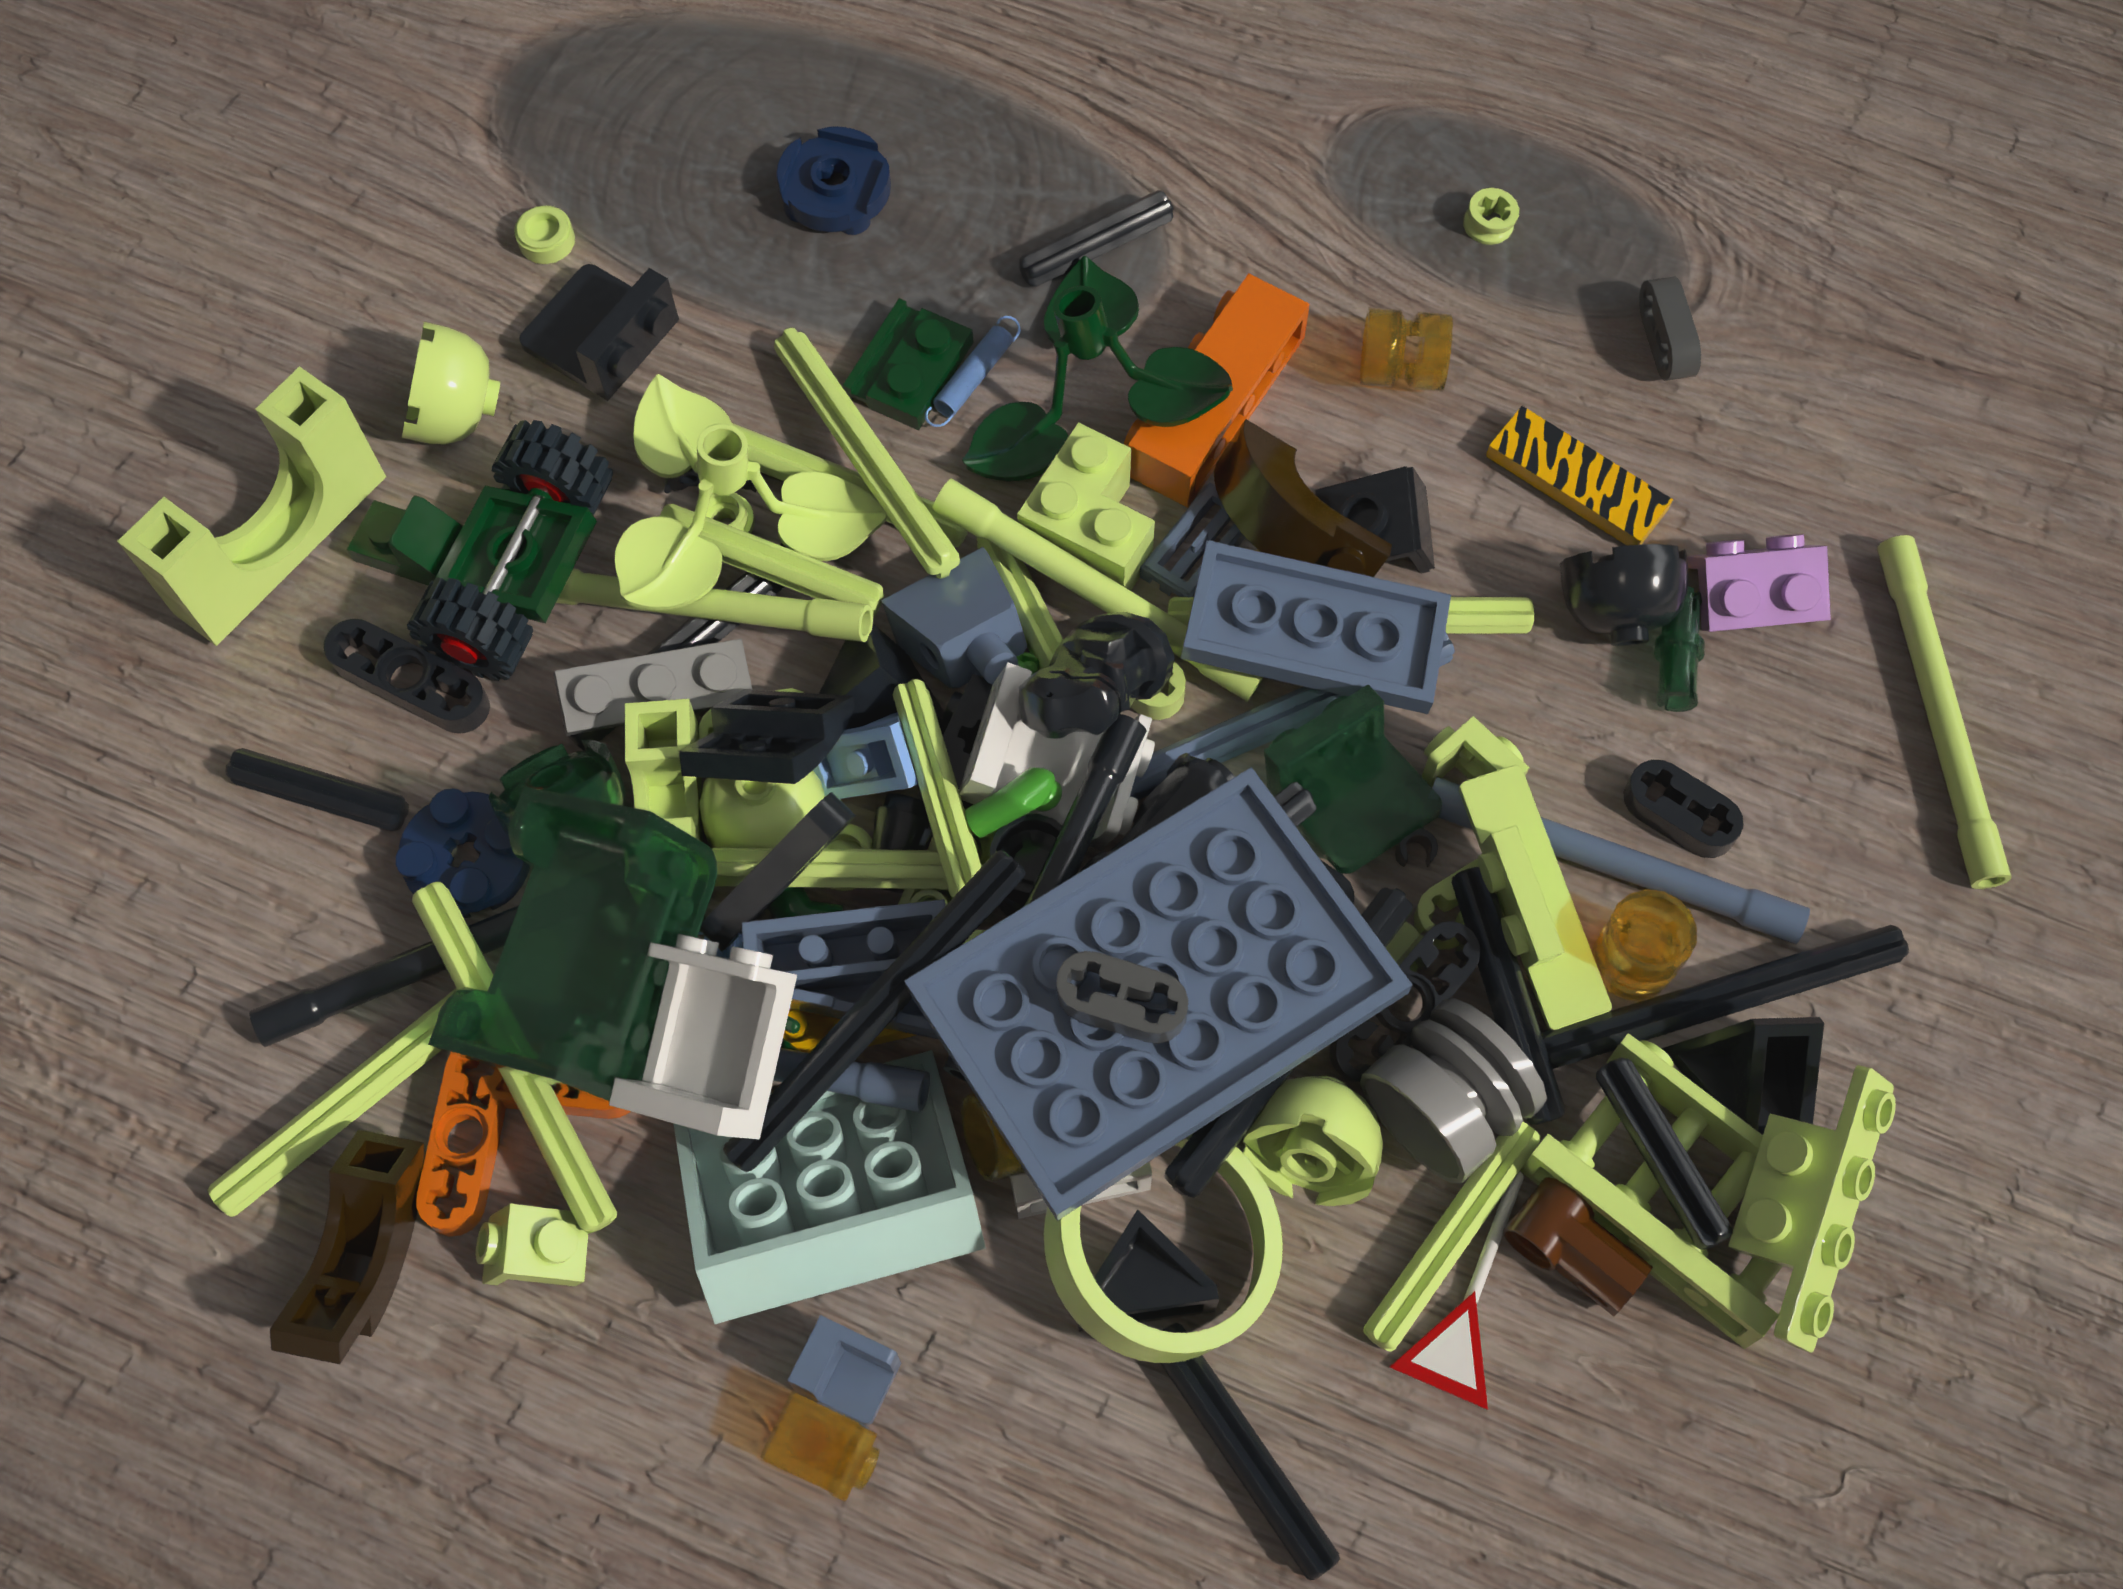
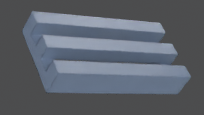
(1173, 580)

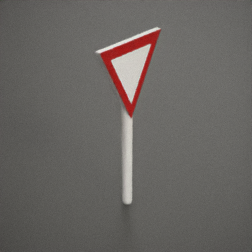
(1451, 1351)

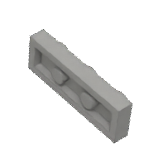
(596, 694)

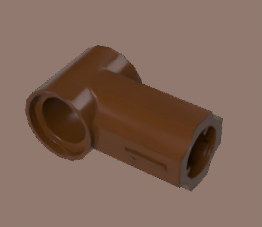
(1560, 1233)

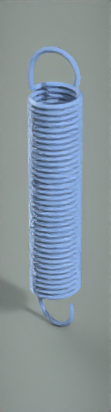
(973, 371)

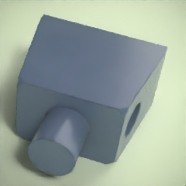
(958, 622)

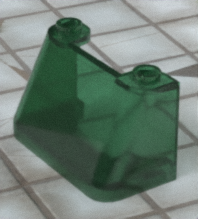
(575, 976)

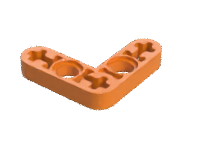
(475, 1188)

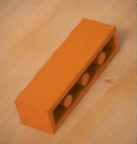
(1253, 341)

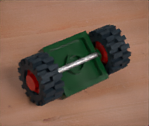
(513, 551)

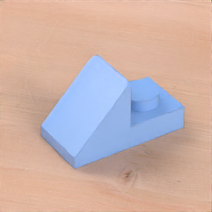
(868, 761)

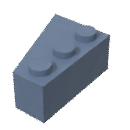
(843, 955)

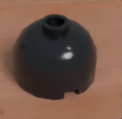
(1626, 591)

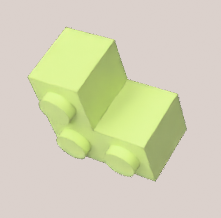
(1081, 509)

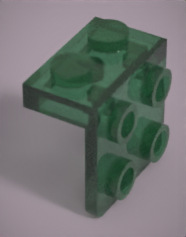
(1357, 778)

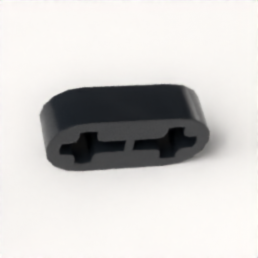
(1683, 808)

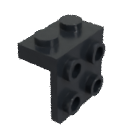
(601, 327)

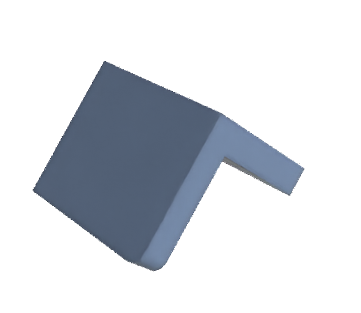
(845, 1370)

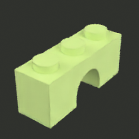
(652, 746)

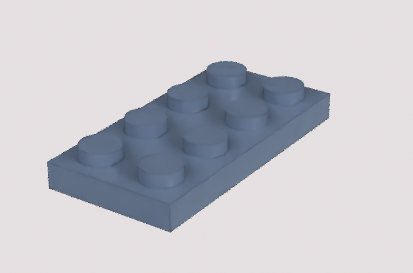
(1316, 626)

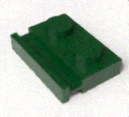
(908, 363)

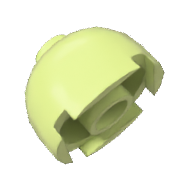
(448, 387)
(754, 811)
(1317, 1138)

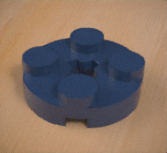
(841, 206)
(442, 826)

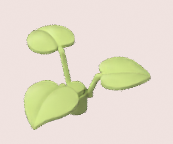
(671, 566)

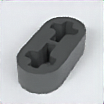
(1670, 328)
(1127, 981)

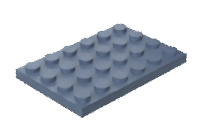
(1210, 897)

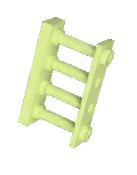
(1728, 1302)

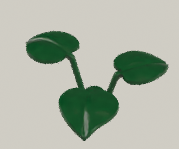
(1082, 320)

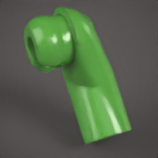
(1027, 792)

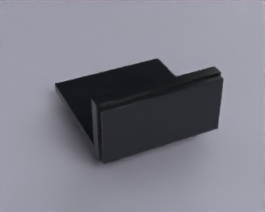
(1392, 508)

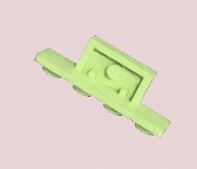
(1534, 897)
(1806, 1201)

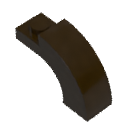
(1280, 512)
(359, 1249)

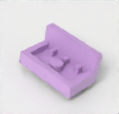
(1764, 585)

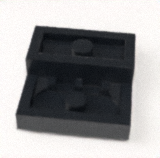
(768, 736)

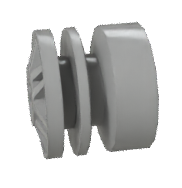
(1453, 1090)

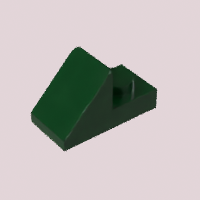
(405, 541)

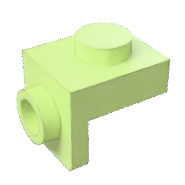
(1471, 750)
(532, 1246)

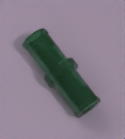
(1679, 651)

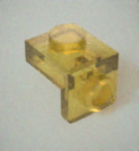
(822, 1446)

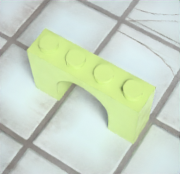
(319, 482)

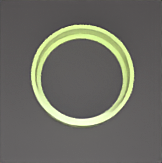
(1135, 1340)

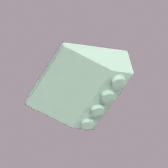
(831, 1205)

